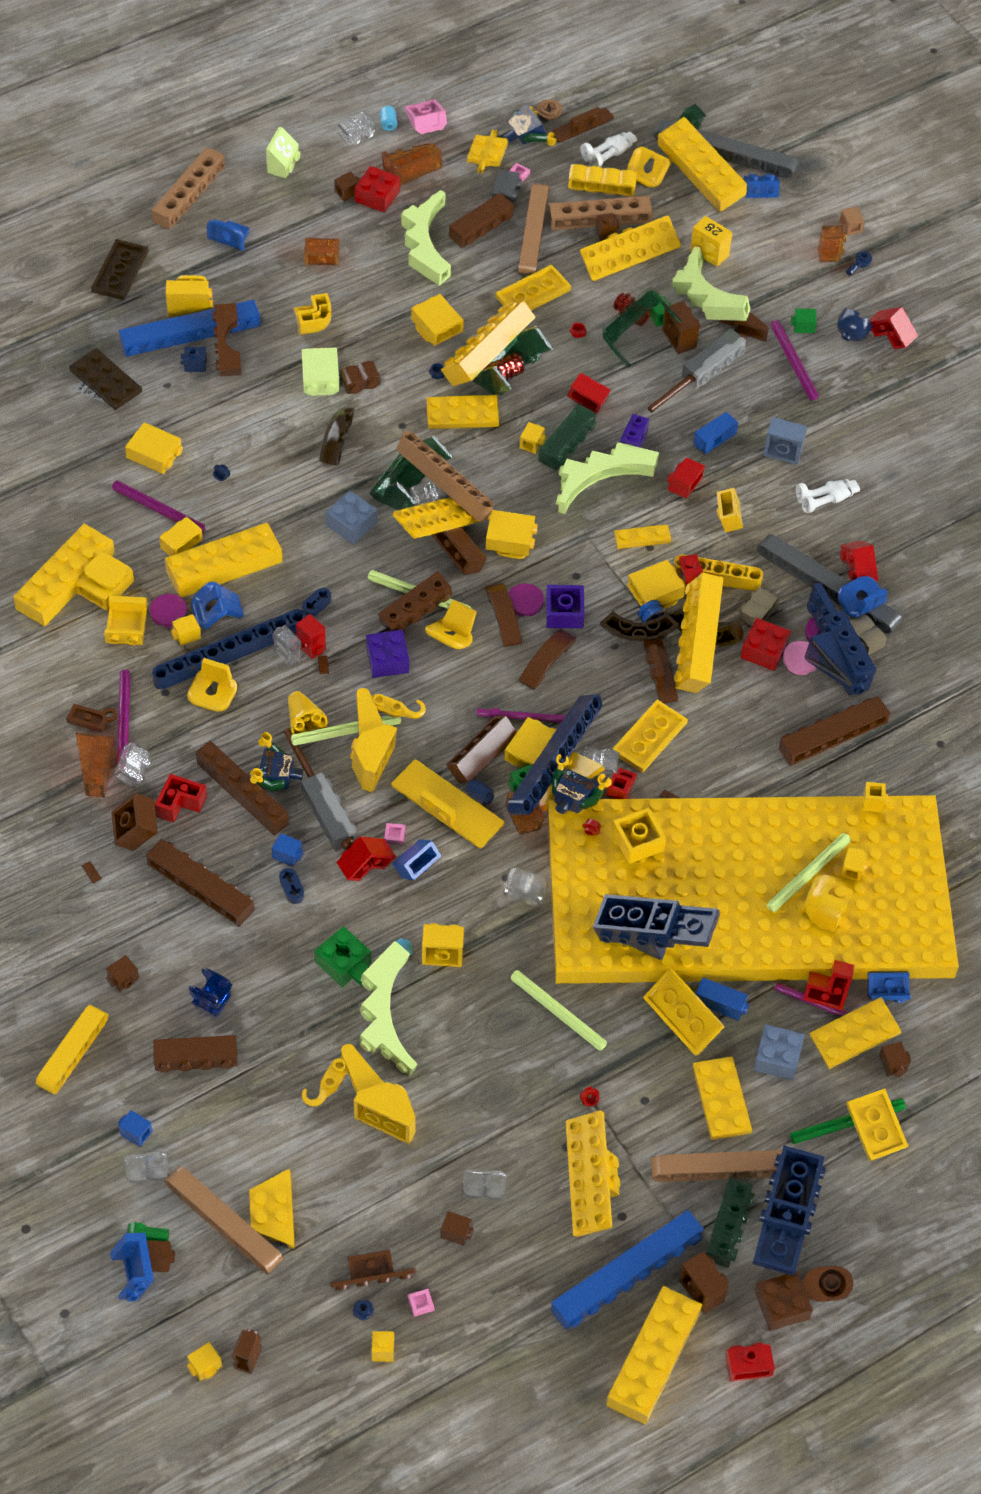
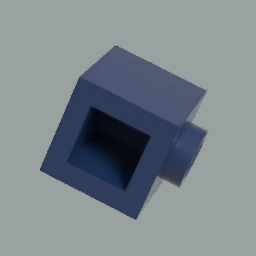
(194, 359)

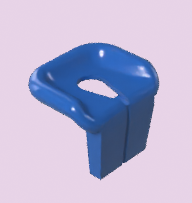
(227, 233)
(227, 604)
(855, 607)

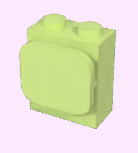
(320, 371)

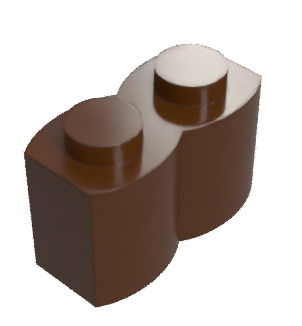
(360, 377)
(247, 1351)

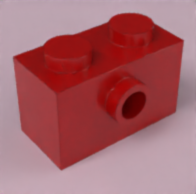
(588, 393)
(686, 477)
(311, 635)
(749, 1362)

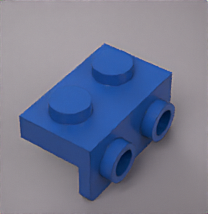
(762, 186)
(889, 986)

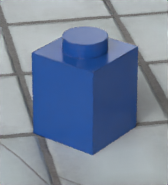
(287, 850)
(135, 1128)

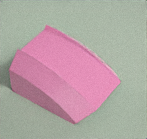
(426, 116)

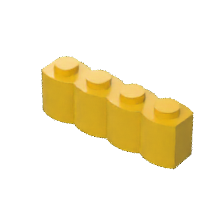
(605, 180)

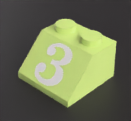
(281, 154)

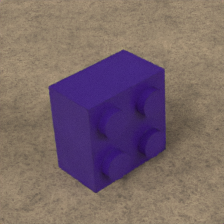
(565, 606)
(387, 653)

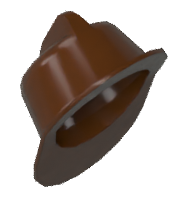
(828, 1283)

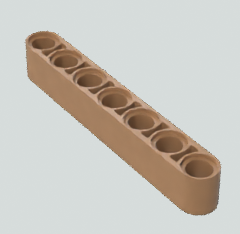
(533, 229)
(445, 476)
(714, 1166)
(223, 1219)

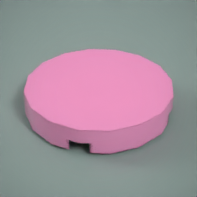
(794, 658)

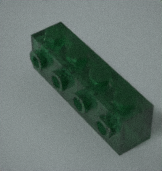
(567, 437)
(729, 1221)

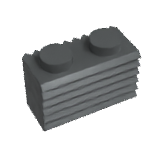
(507, 185)

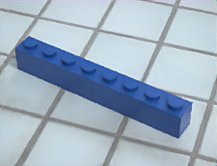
(182, 329)
(626, 1270)

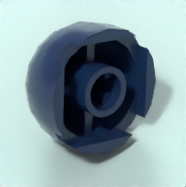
(852, 326)

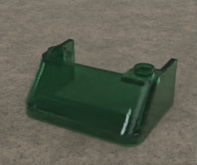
(630, 314)
(528, 344)
(395, 483)

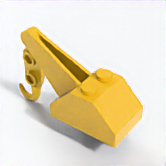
(376, 739)
(376, 1102)

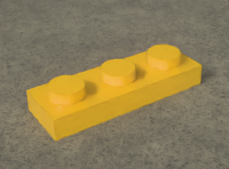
(642, 536)

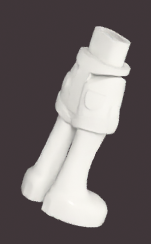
(615, 145)
(834, 490)

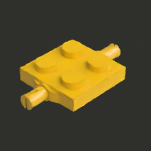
(487, 150)

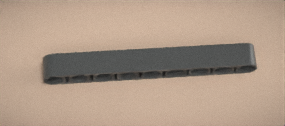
(744, 153)
(812, 572)

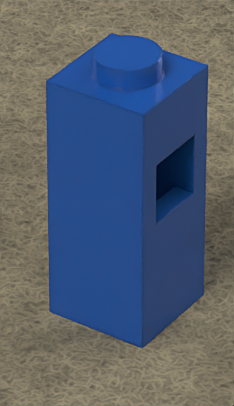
(715, 433)
(722, 999)

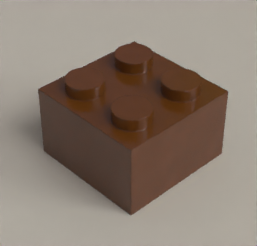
(681, 335)
(134, 822)
(704, 1282)
(783, 1301)

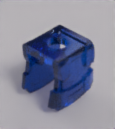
(215, 985)

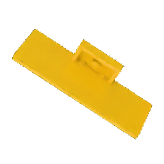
(630, 248)
(433, 517)
(448, 804)
(591, 1174)

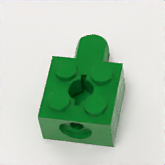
(339, 964)

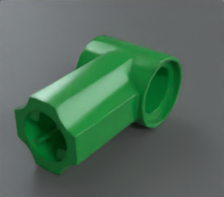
(151, 1233)

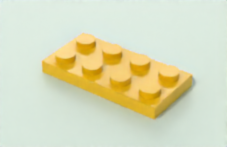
(535, 289)
(462, 411)
(650, 736)
(683, 1012)
(855, 1033)
(722, 1098)

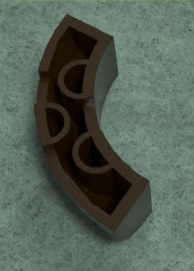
(333, 442)
(639, 632)
(727, 632)

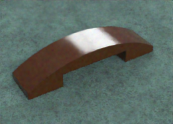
(505, 614)
(545, 658)

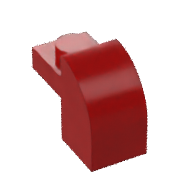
(690, 568)
(621, 784)

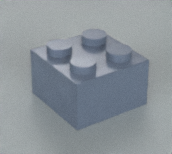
(785, 440)
(351, 517)
(779, 1052)

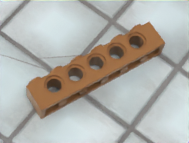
(188, 188)
(584, 213)

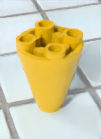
(304, 714)

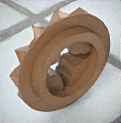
(554, 106)

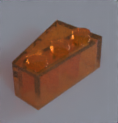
(413, 162)
(96, 761)

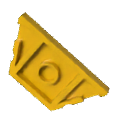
(580, 765)
(272, 1209)

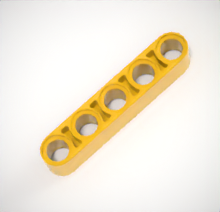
(734, 574)
(72, 1049)

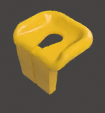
(640, 158)
(457, 619)
(212, 672)

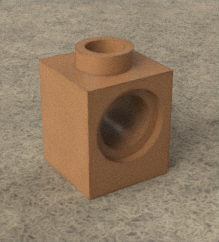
(852, 221)

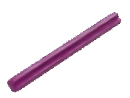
(794, 360)
(152, 503)
(123, 715)

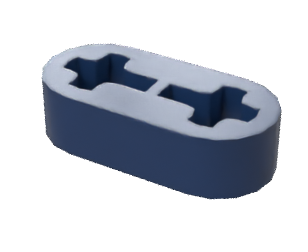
(317, 603)
(287, 887)

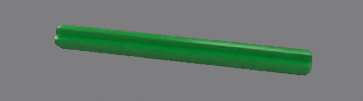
(834, 1125)

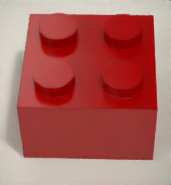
(377, 189)
(765, 644)

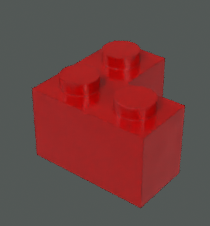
(895, 325)
(860, 558)
(179, 794)
(365, 855)
(831, 989)

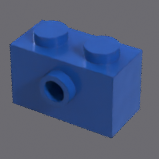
(416, 859)

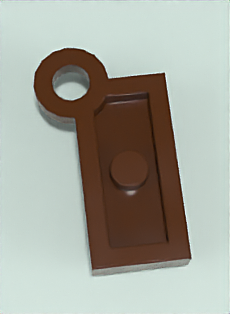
(90, 718)

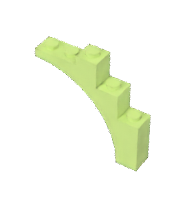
(423, 254)
(714, 302)
(599, 466)
(376, 1008)

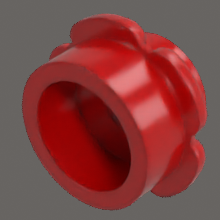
(578, 330)
(592, 827)
(589, 1101)

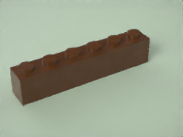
(834, 730)
(239, 786)
(200, 882)

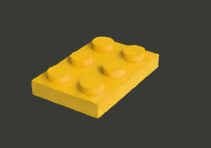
(877, 1124)

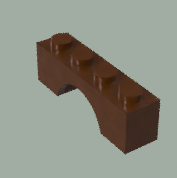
(226, 320)

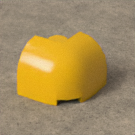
(314, 317)
(827, 902)

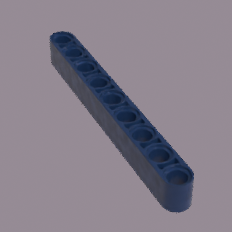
(224, 650)
(562, 742)

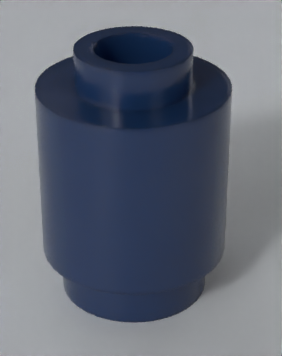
(479, 792)

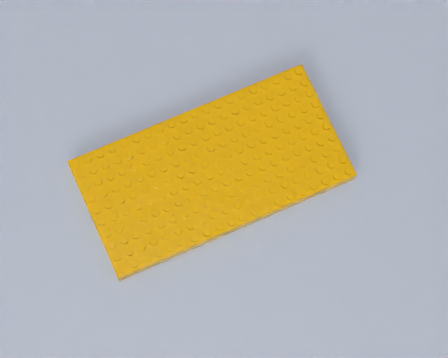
(736, 860)

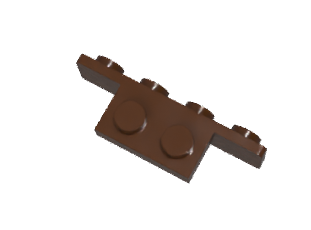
(582, 123)
(660, 671)
(371, 1267)

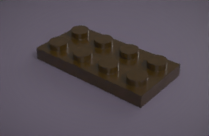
(119, 269)
(105, 379)

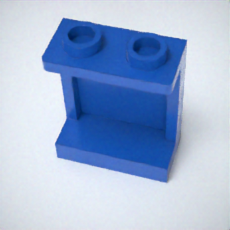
(135, 1253)

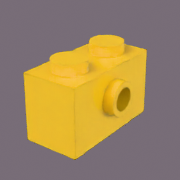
(729, 510)
(181, 537)

